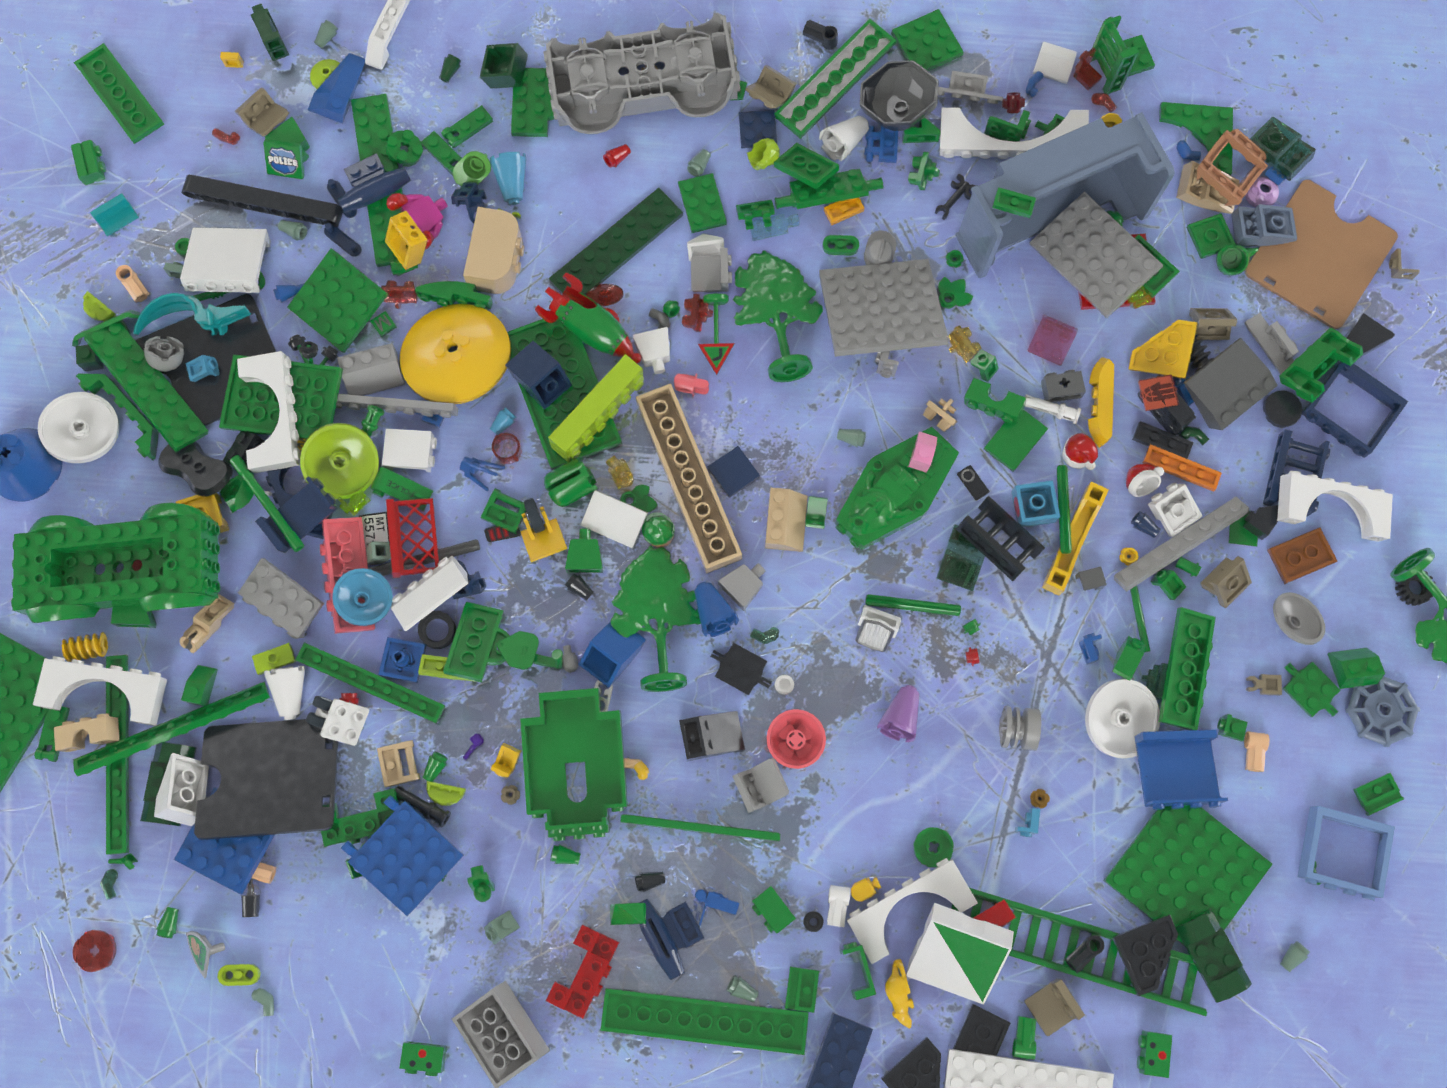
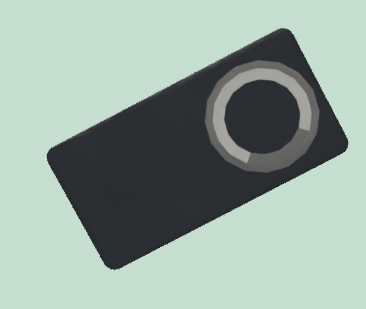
(973, 482)

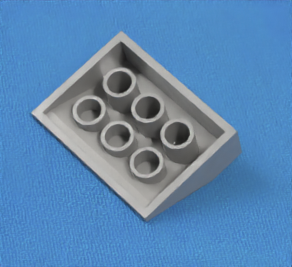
(500, 1034)

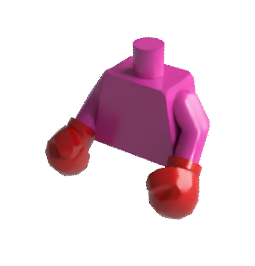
(422, 211)

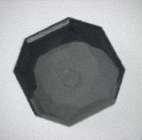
(899, 95)

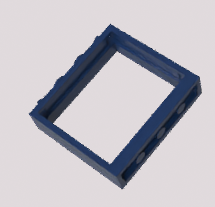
(1371, 386)

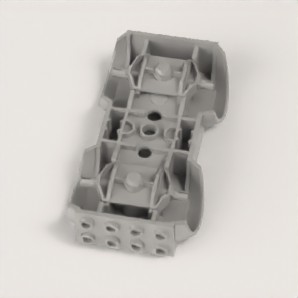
(593, 96)

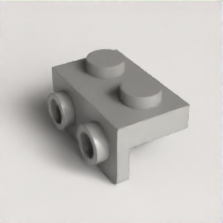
(886, 367)

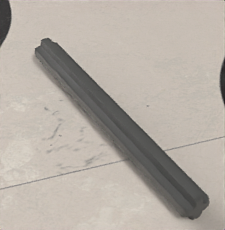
(454, 550)

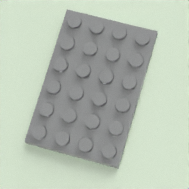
(1096, 254)

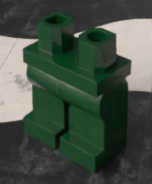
(268, 32)

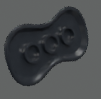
(201, 472)

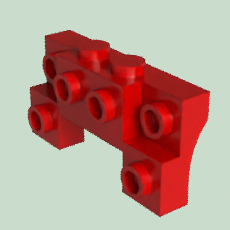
(590, 974)

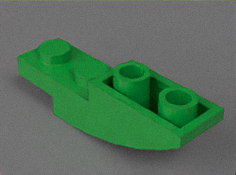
(448, 291)

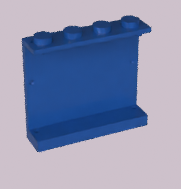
(1178, 769)

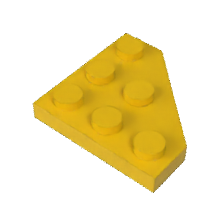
(1166, 351)

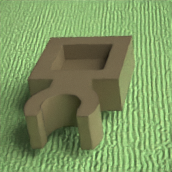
(1267, 684)

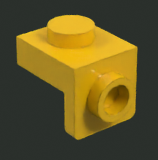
(506, 760)

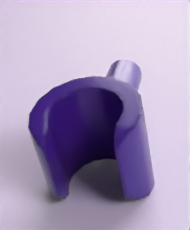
(477, 741)

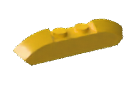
(1103, 381)

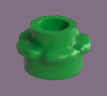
(954, 254)
(671, 308)
(971, 627)

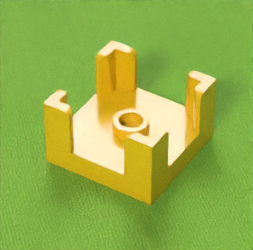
(210, 506)

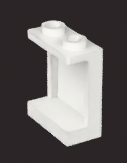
(409, 449)

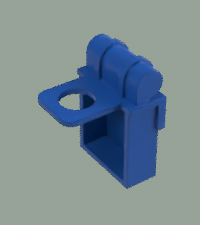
(716, 901)

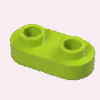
(240, 974)

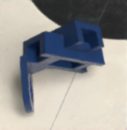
(470, 197)
(475, 584)

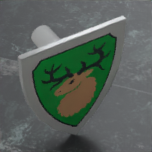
(201, 950)

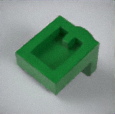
(986, 364)
(1169, 583)
(1232, 727)

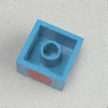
(1035, 503)

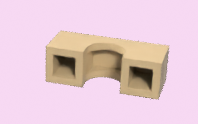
(72, 734)

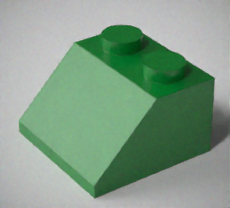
(1356, 667)

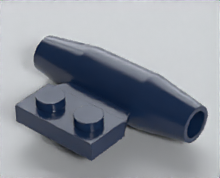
(371, 183)
(665, 935)

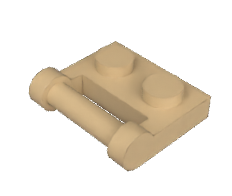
(392, 767)

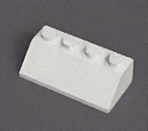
(429, 592)

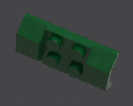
(156, 773)
(1214, 956)

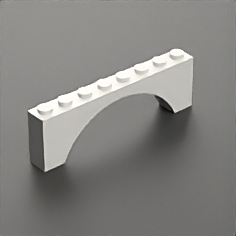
(964, 140)

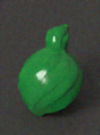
(1234, 259)

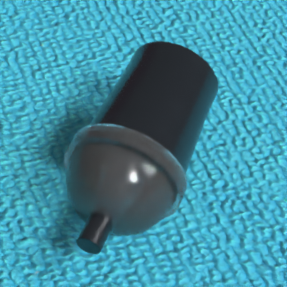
(250, 900)

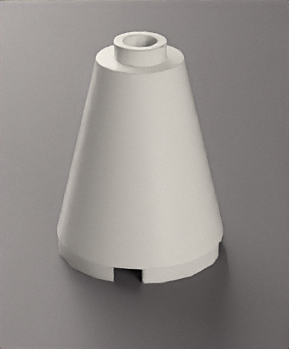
(843, 137)
(286, 690)

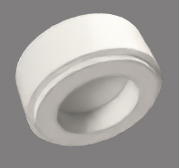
(784, 684)

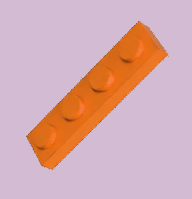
(1182, 468)

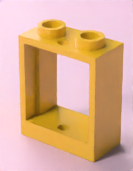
(404, 241)

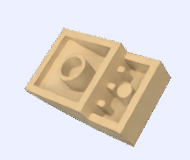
(1200, 193)

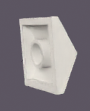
(1055, 62)

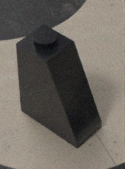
(1369, 334)

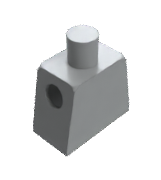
(743, 584)

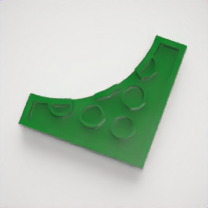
(1206, 125)

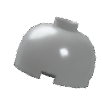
(163, 353)

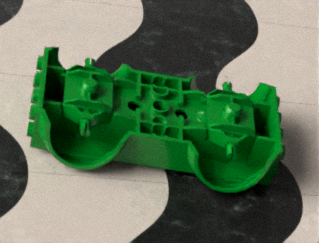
(60, 554)

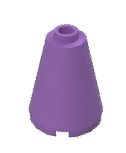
(902, 715)

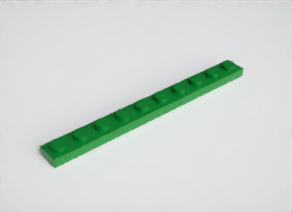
(170, 729)
(117, 772)

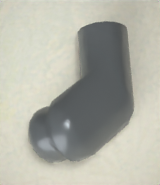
(661, 317)

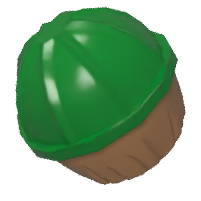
(658, 529)

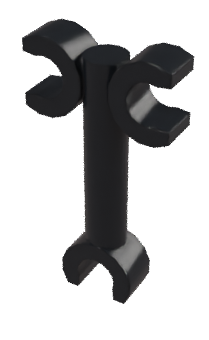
(962, 187)

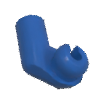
(1033, 80)
(1186, 152)

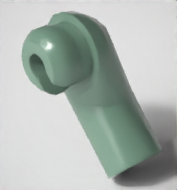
(266, 999)

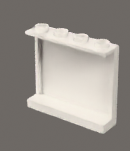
(224, 260)

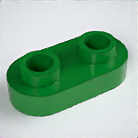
(840, 243)

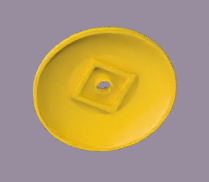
(458, 374)

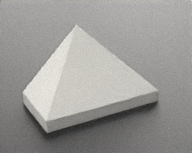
(705, 246)

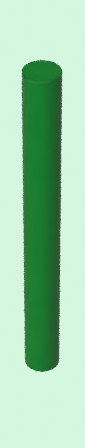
(1139, 617)

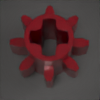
(1013, 102)

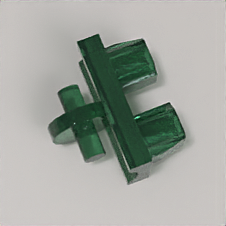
(1156, 679)

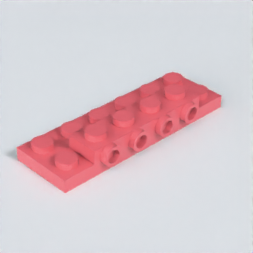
(343, 552)

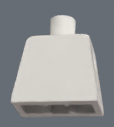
(653, 348)

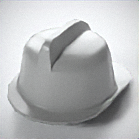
(880, 248)

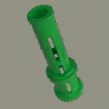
(372, 418)

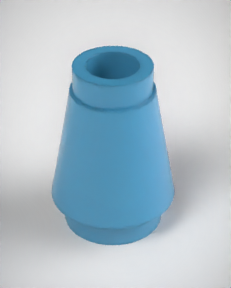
(503, 421)

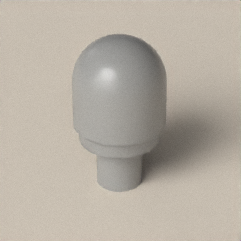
(570, 660)

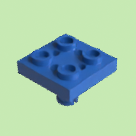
(394, 650)

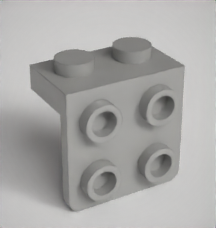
(711, 272)
(761, 785)

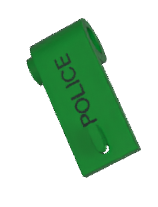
(399, 487)

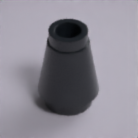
(579, 586)
(649, 880)

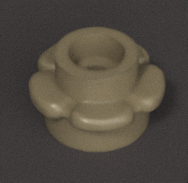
(515, 794)

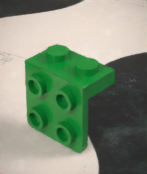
(1008, 131)

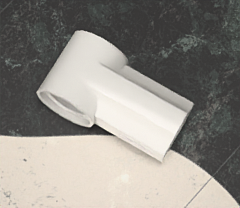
(838, 902)

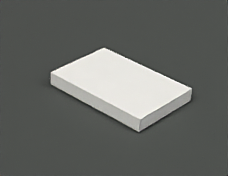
(614, 519)

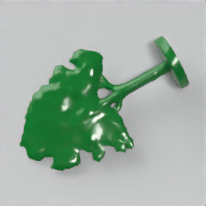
(773, 289)
(650, 591)
(1429, 630)

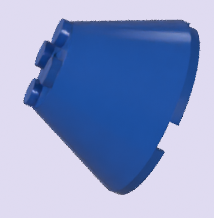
(26, 466)

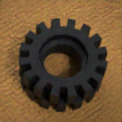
(1408, 596)

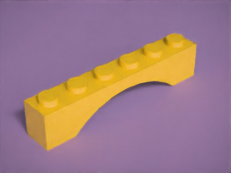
(1080, 525)

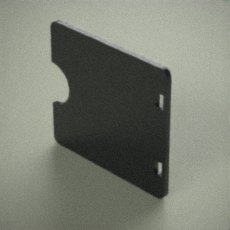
(242, 338)
(269, 780)

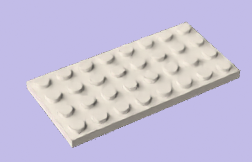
(990, 1071)

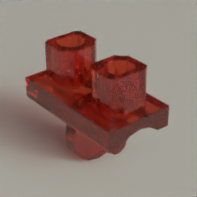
(400, 294)
(699, 313)

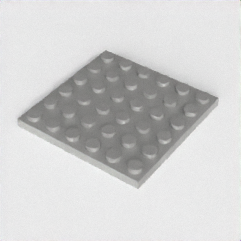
(882, 307)

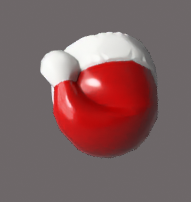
(1080, 452)
(1143, 479)

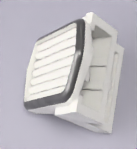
(877, 628)

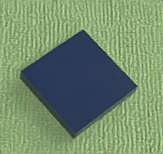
(733, 471)

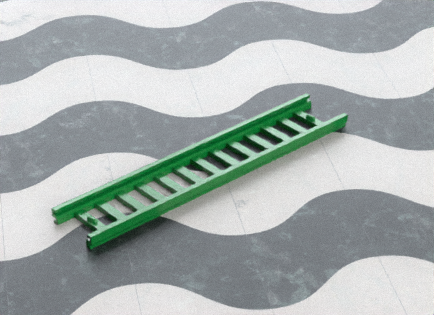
(1086, 973)

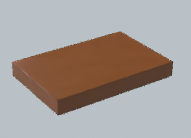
(1302, 555)

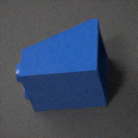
(610, 654)

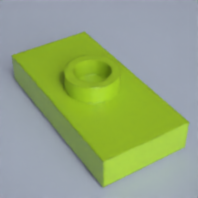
(274, 658)

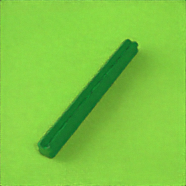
(1064, 509)
(913, 605)

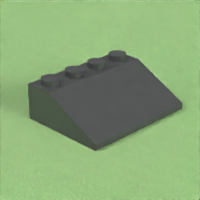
(1229, 385)

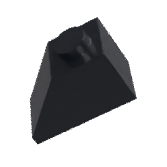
(1261, 521)

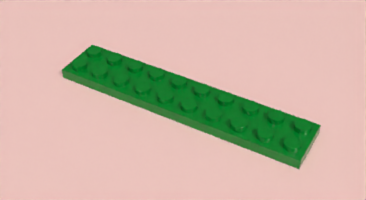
(372, 130)
(704, 1021)

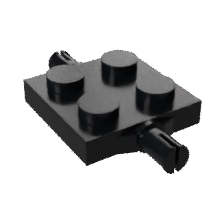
(741, 669)

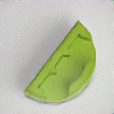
(96, 309)
(444, 794)

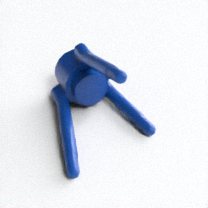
(471, 466)

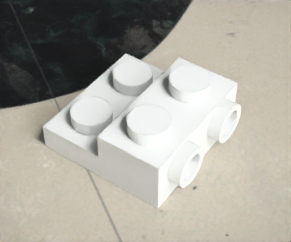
(1175, 508)

